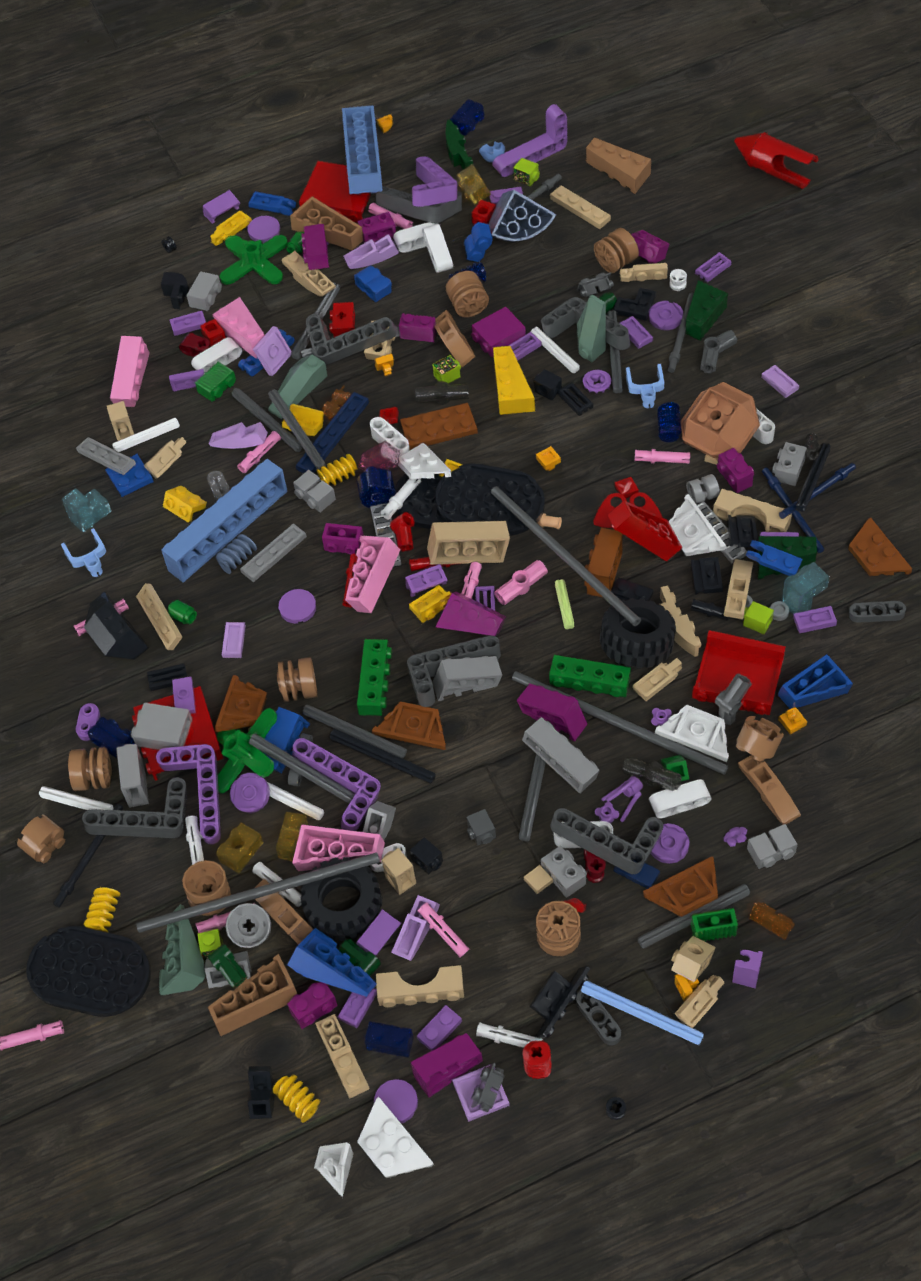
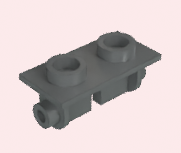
(588, 286)
(490, 1079)

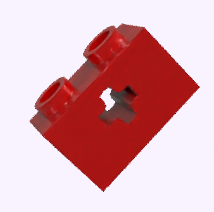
(342, 318)

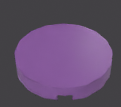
(263, 228)
(665, 315)
(297, 606)
(250, 793)
(671, 845)
(399, 1098)

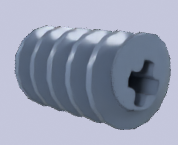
(234, 552)

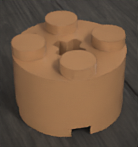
(759, 738)
(41, 838)

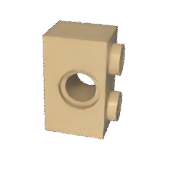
(120, 420)
(692, 958)

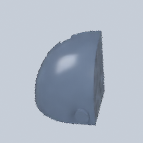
(518, 218)

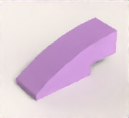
(371, 253)
(239, 436)
(413, 930)

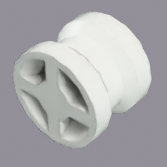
(678, 280)

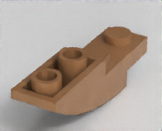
(454, 338)
(770, 789)
(284, 915)

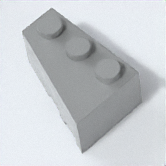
(466, 674)

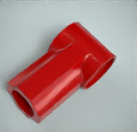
(402, 528)

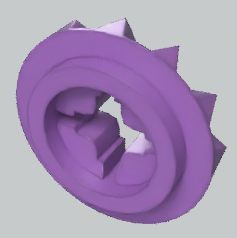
(594, 376)

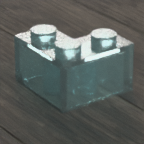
(87, 509)
(803, 586)

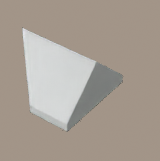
(334, 1164)

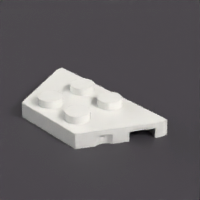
(422, 463)
(694, 530)
(698, 731)
(390, 1143)

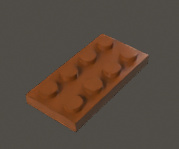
(439, 426)

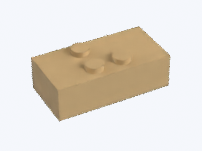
(468, 542)

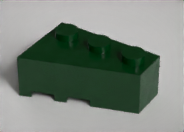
(705, 309)
(798, 546)

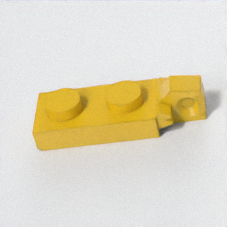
(230, 227)

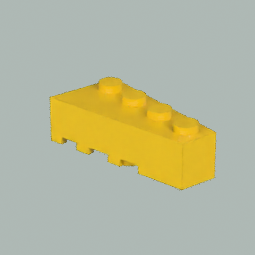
(512, 387)

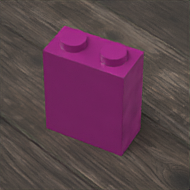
(497, 330)

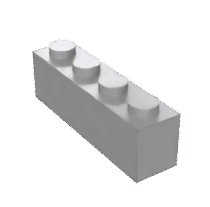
(561, 755)

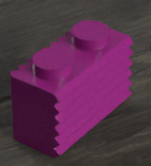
(417, 327)

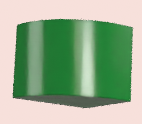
(676, 764)

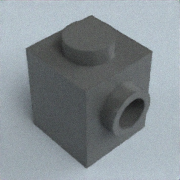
(480, 827)

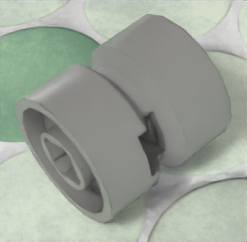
(703, 488)

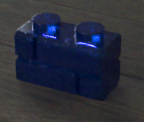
(468, 116)
(109, 735)
(389, 1039)

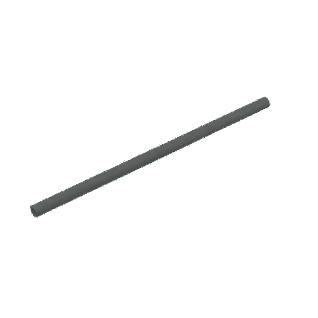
(566, 556)
(633, 728)
(258, 892)

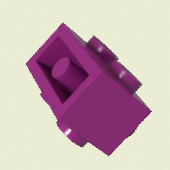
(377, 227)
(650, 246)
(735, 470)
(341, 538)
(312, 1004)

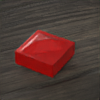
(390, 415)
(626, 487)
(577, 904)

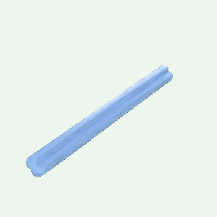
(642, 1012)

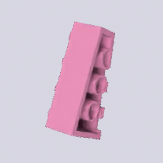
(239, 325)
(129, 370)
(371, 572)
(322, 844)

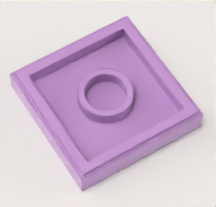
(272, 351)
(465, 1087)

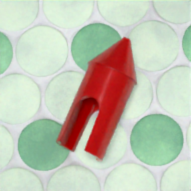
(768, 155)

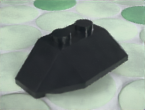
(112, 630)

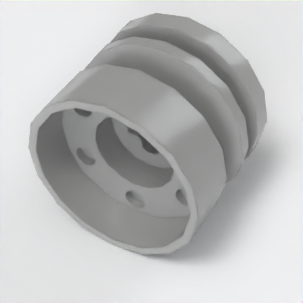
(239, 917)

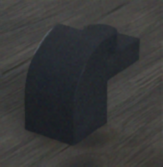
(176, 286)
(261, 1092)

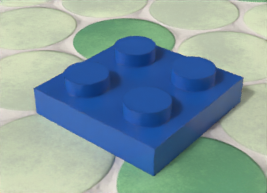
(133, 480)

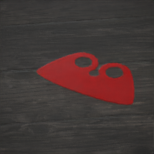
(602, 519)

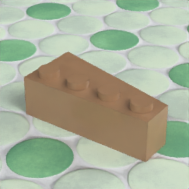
(619, 163)
(337, 227)
(254, 998)

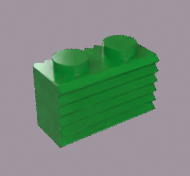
(215, 381)
(714, 924)

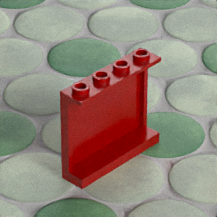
(331, 187)
(732, 655)
(200, 732)

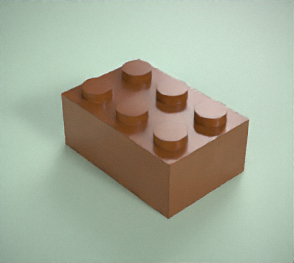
(605, 558)

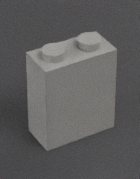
(161, 726)
(132, 775)

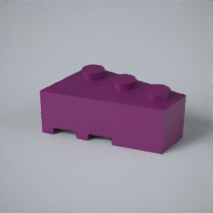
(315, 247)
(470, 616)
(553, 707)
(445, 1063)

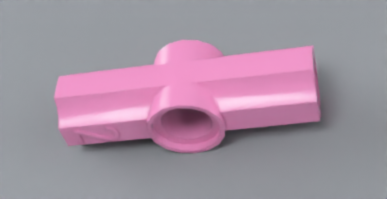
(514, 588)

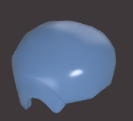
(489, 153)

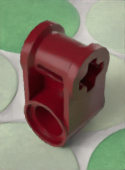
(194, 345)
(591, 863)

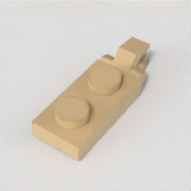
(644, 272)
(165, 457)
(657, 679)
(699, 1001)

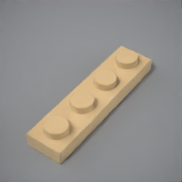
(580, 207)
(159, 616)

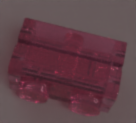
(380, 456)

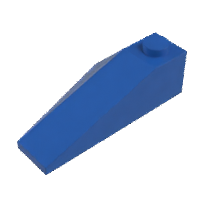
(321, 961)

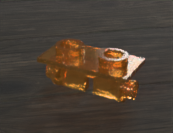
(339, 398)
(767, 918)

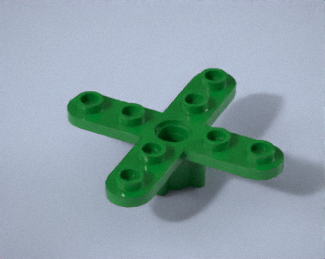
(254, 257)
(242, 753)

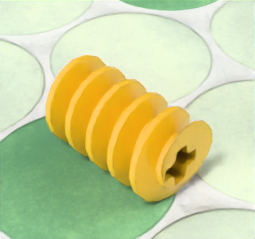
(337, 470)
(100, 909)
(296, 1097)

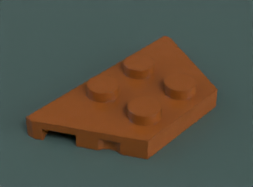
(876, 552)
(241, 706)
(413, 725)
(686, 889)

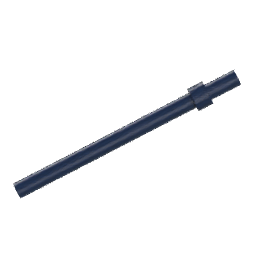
(839, 475)
(775, 484)

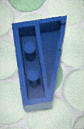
(815, 684)
(285, 733)

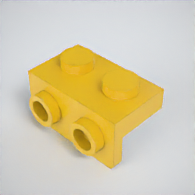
(309, 419)
(183, 503)
(430, 603)

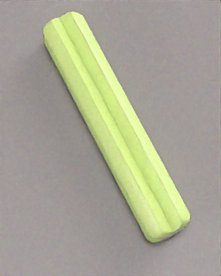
(564, 604)

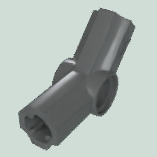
(713, 347)
(730, 699)

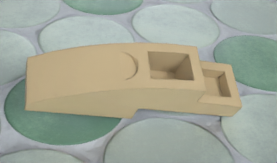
(310, 279)
(738, 589)
(684, 628)
(342, 1056)

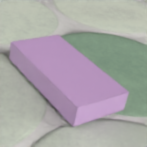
(780, 381)
(233, 640)

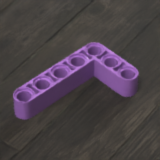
(537, 148)
(438, 185)
(347, 771)
(204, 784)

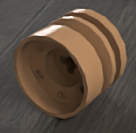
(616, 250)
(467, 294)
(297, 679)
(91, 768)
(205, 883)
(558, 938)

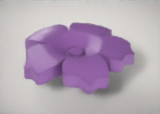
(735, 836)

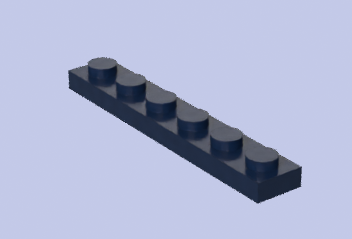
(335, 430)

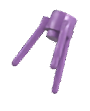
(629, 788)

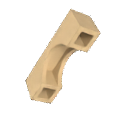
(735, 504)
(446, 985)

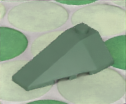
(592, 329)

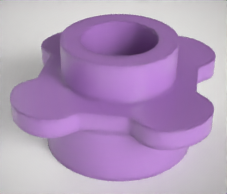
(656, 721)
(608, 807)

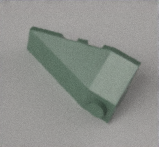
(300, 381)
(182, 958)

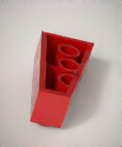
(645, 529)

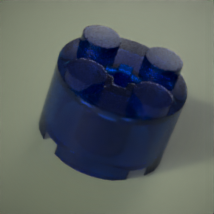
(375, 486)

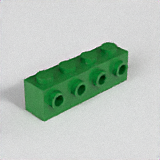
(590, 676)
(373, 677)

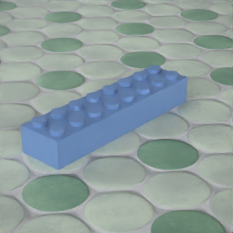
(361, 150)
(224, 520)

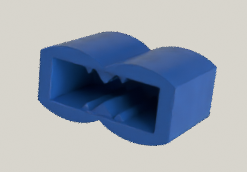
(478, 241)
(373, 283)

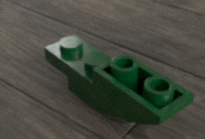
(455, 146)

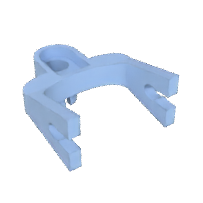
(647, 391)
(91, 559)

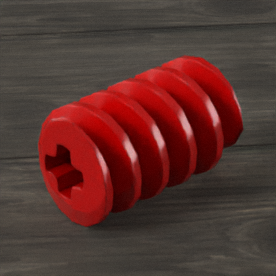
(537, 1059)

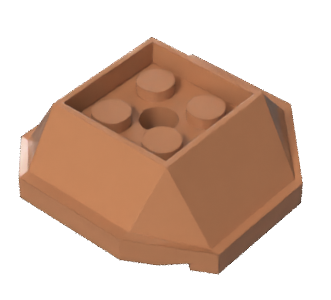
(732, 430)

